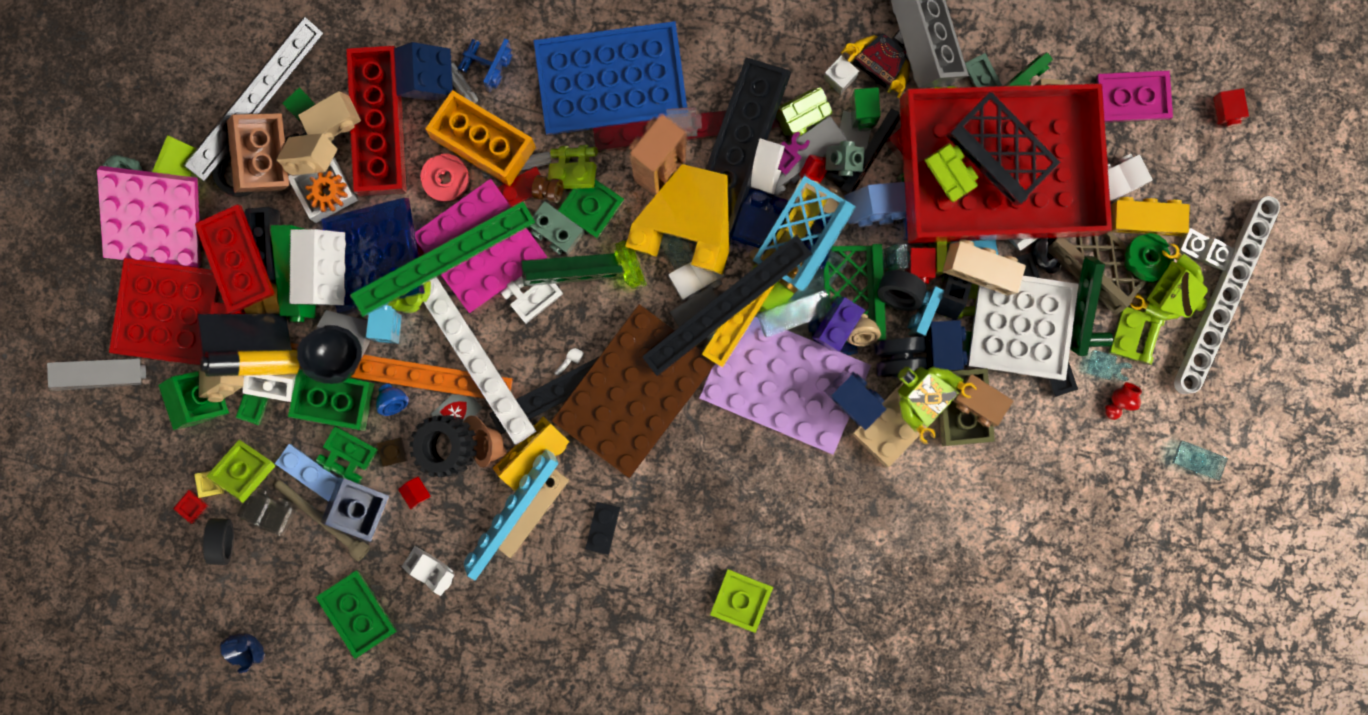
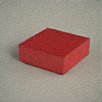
(814, 168)
(190, 507)

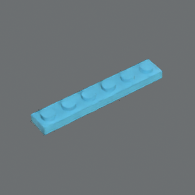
(513, 510)

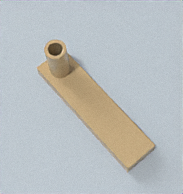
(533, 513)

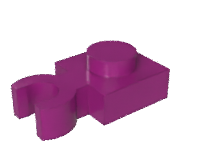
(790, 154)

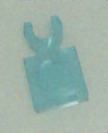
(1104, 365)

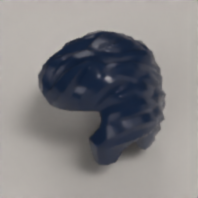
(242, 651)

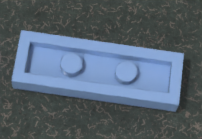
(307, 471)

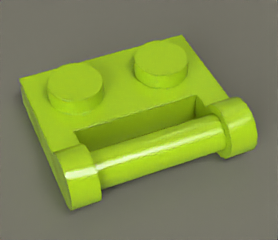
(1129, 332)

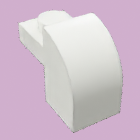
(428, 570)

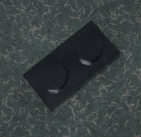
(602, 528)

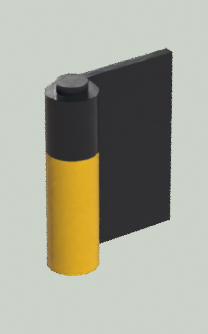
(246, 345)

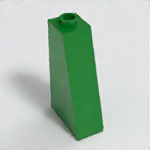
(281, 252)

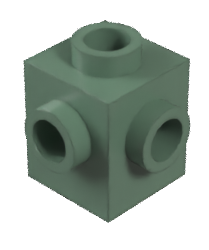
(845, 158)

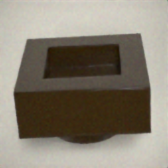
(392, 452)

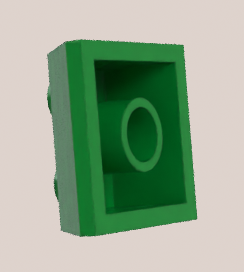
(184, 404)

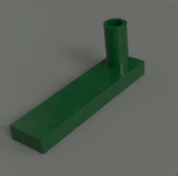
(1086, 307)

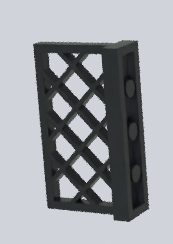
(987, 164)

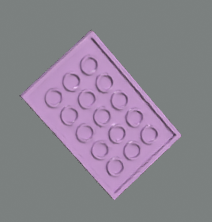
(783, 385)

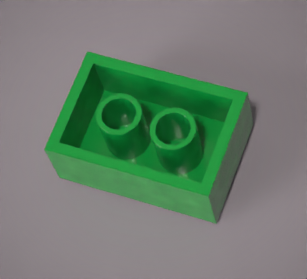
(333, 404)

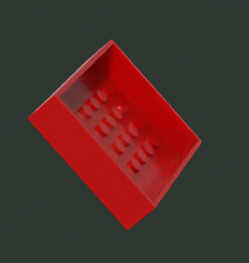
(1065, 204)

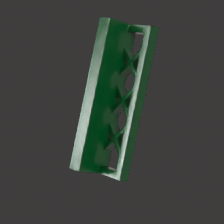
(570, 269)

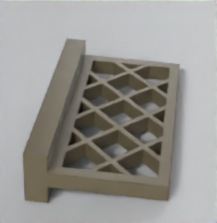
(1072, 259)

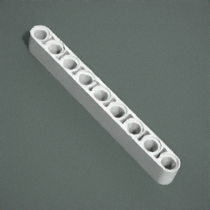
(1235, 287)

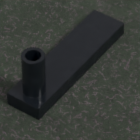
(851, 183)

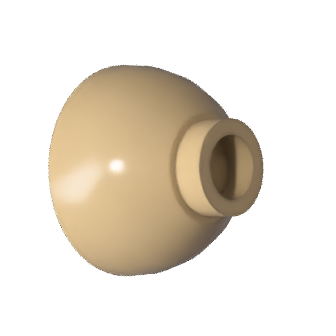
(865, 332)

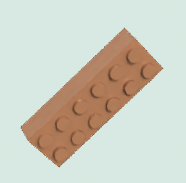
(658, 154)

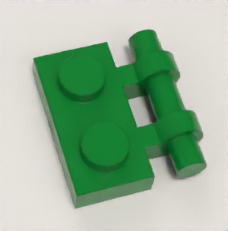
(349, 448)

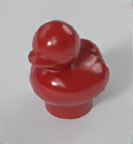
(1124, 398)

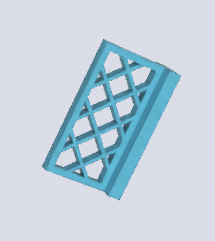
(825, 240)

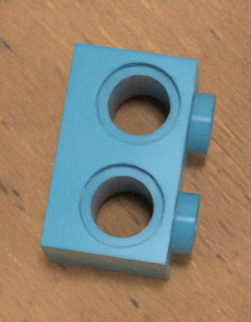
(384, 325)

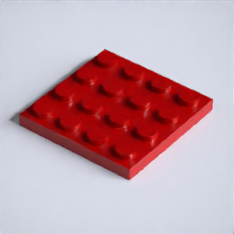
(160, 310)

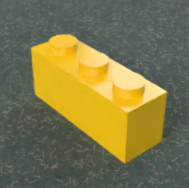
(1150, 217)
(522, 456)

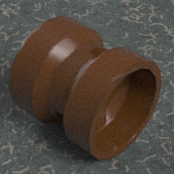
(547, 189)

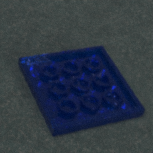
(376, 244)

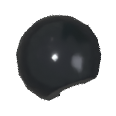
(329, 354)

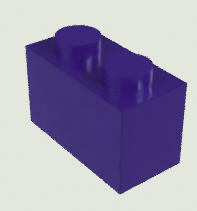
(838, 323)

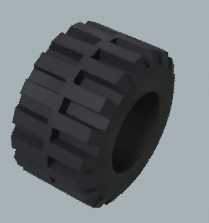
(425, 446)

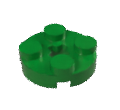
(1136, 259)

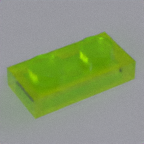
(633, 273)

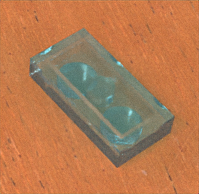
(895, 258)

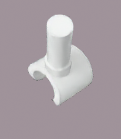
(573, 355)

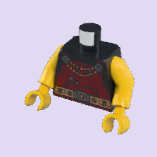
(881, 60)

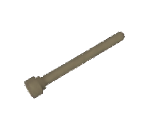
(356, 548)

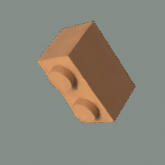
(985, 402)

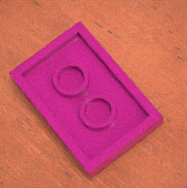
(1136, 96)

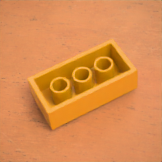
(480, 138)

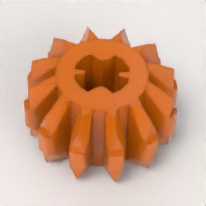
(335, 187)

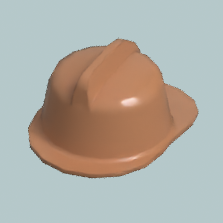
(489, 442)

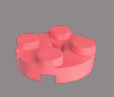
(440, 165)

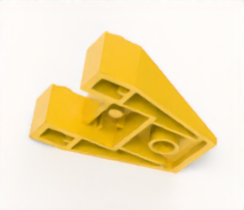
(691, 208)

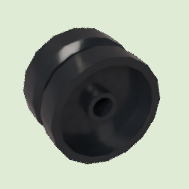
(901, 355)

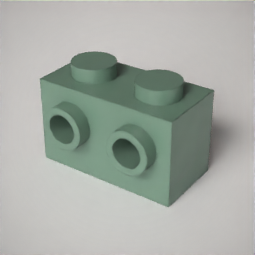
(556, 229)

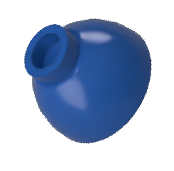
(390, 400)

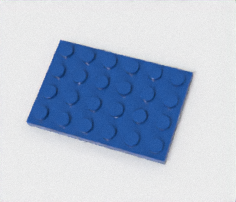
(609, 77)

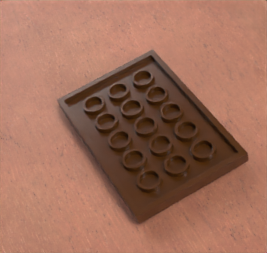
(622, 403)

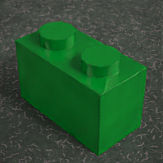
(865, 108)

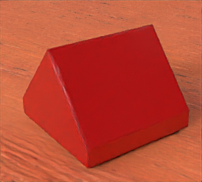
(414, 492)

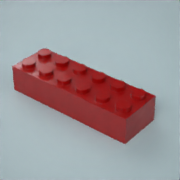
(379, 136)

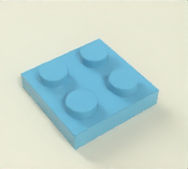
(921, 321)

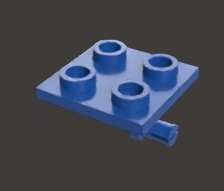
(493, 76)

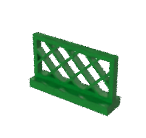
(873, 274)

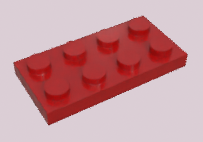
(234, 259)

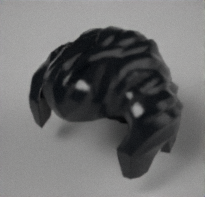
(1043, 258)

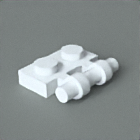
(532, 301)

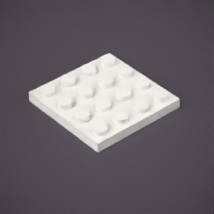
(1024, 330)

